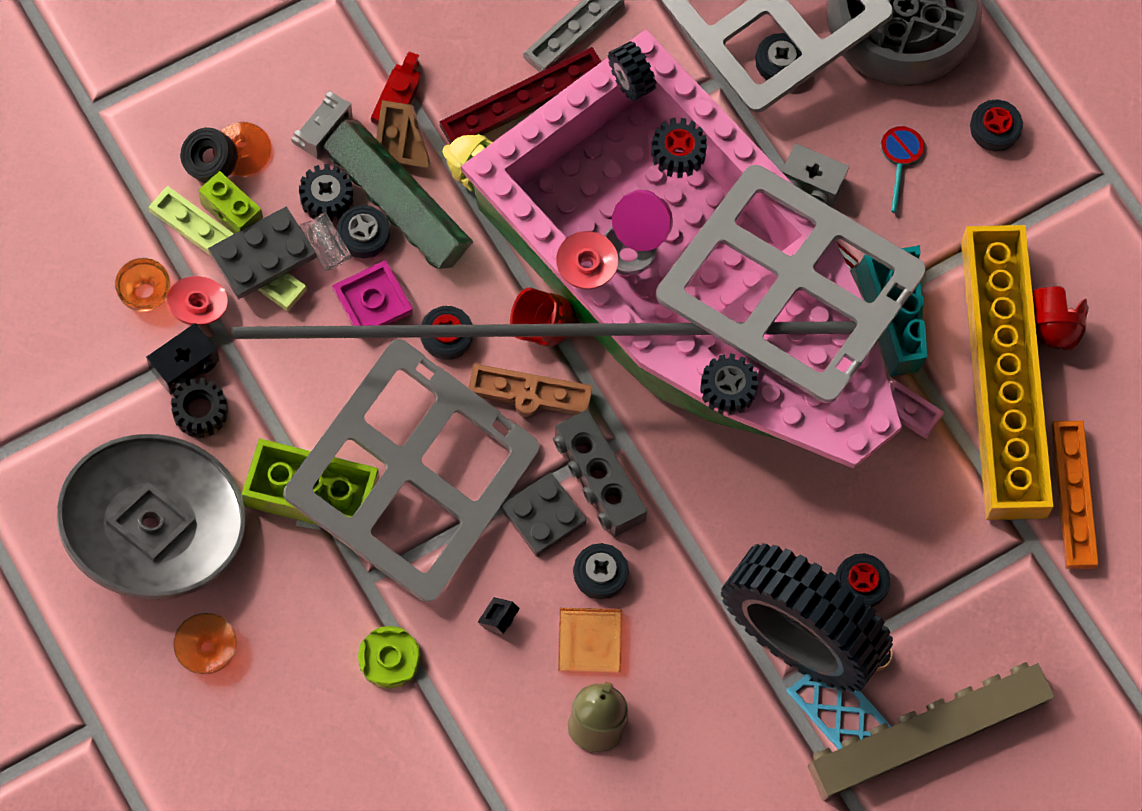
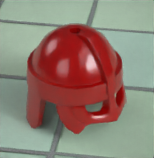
(540, 307)
(1056, 323)

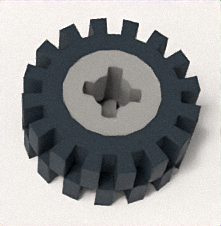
(632, 71)
(332, 201)

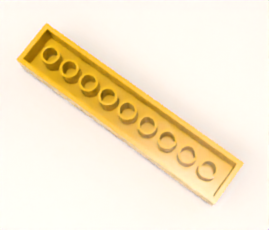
(1006, 373)

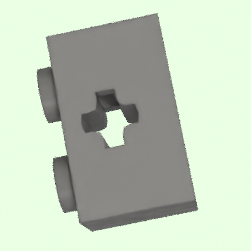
(827, 173)

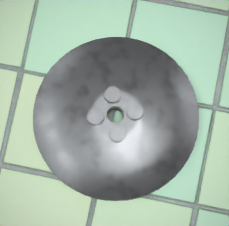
(156, 479)

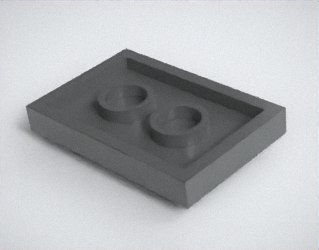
(262, 252)

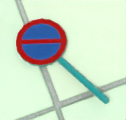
(902, 147)

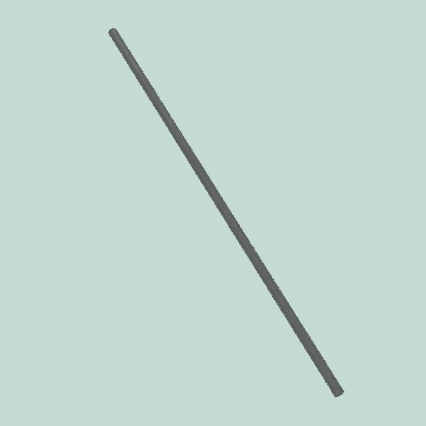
(519, 330)

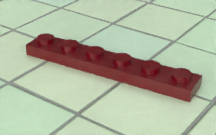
(519, 98)

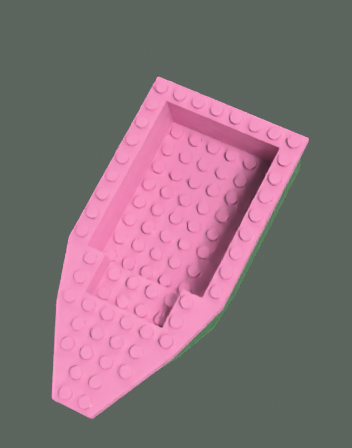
(593, 147)

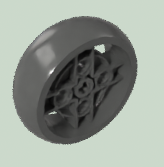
(886, 61)

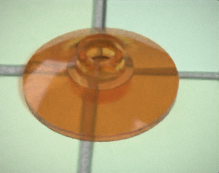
(256, 151)
(203, 629)

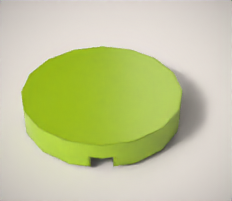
(389, 657)

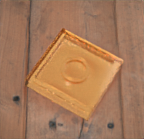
(590, 639)

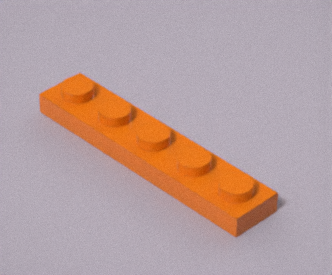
(1074, 495)

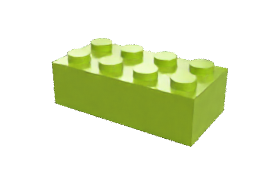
(341, 485)

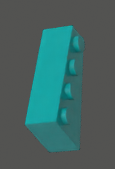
(905, 338)

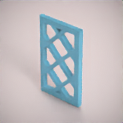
(811, 710)

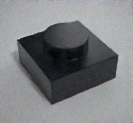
(498, 615)

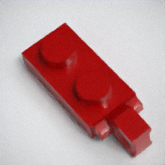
(400, 85)

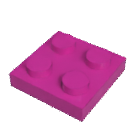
(372, 297)

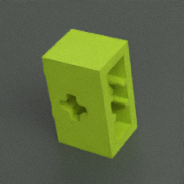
(229, 203)

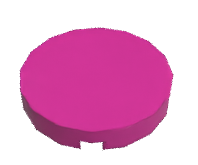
(642, 220)

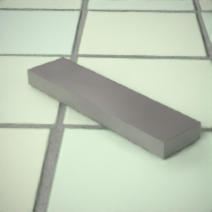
(569, 32)

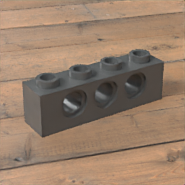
(584, 431)

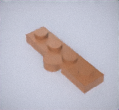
(529, 391)

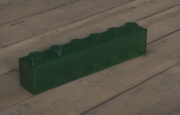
(397, 194)

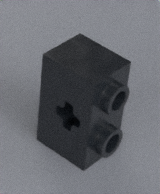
(188, 345)

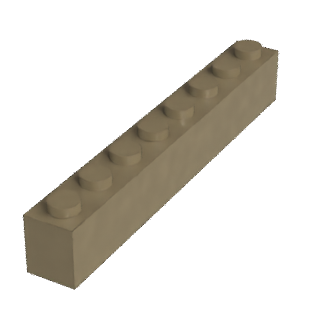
(930, 731)

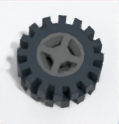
(728, 373)

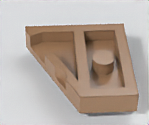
(401, 134)

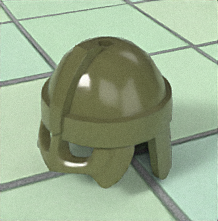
(598, 717)

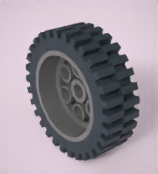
(807, 617)

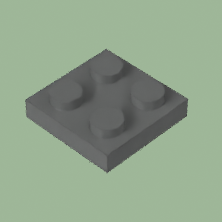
(543, 514)

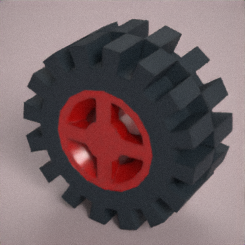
(679, 137)

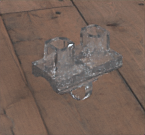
(326, 242)

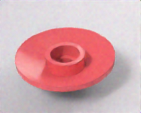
(587, 247)
(197, 292)

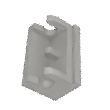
(322, 124)

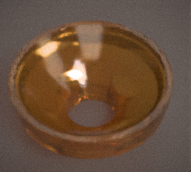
(141, 272)

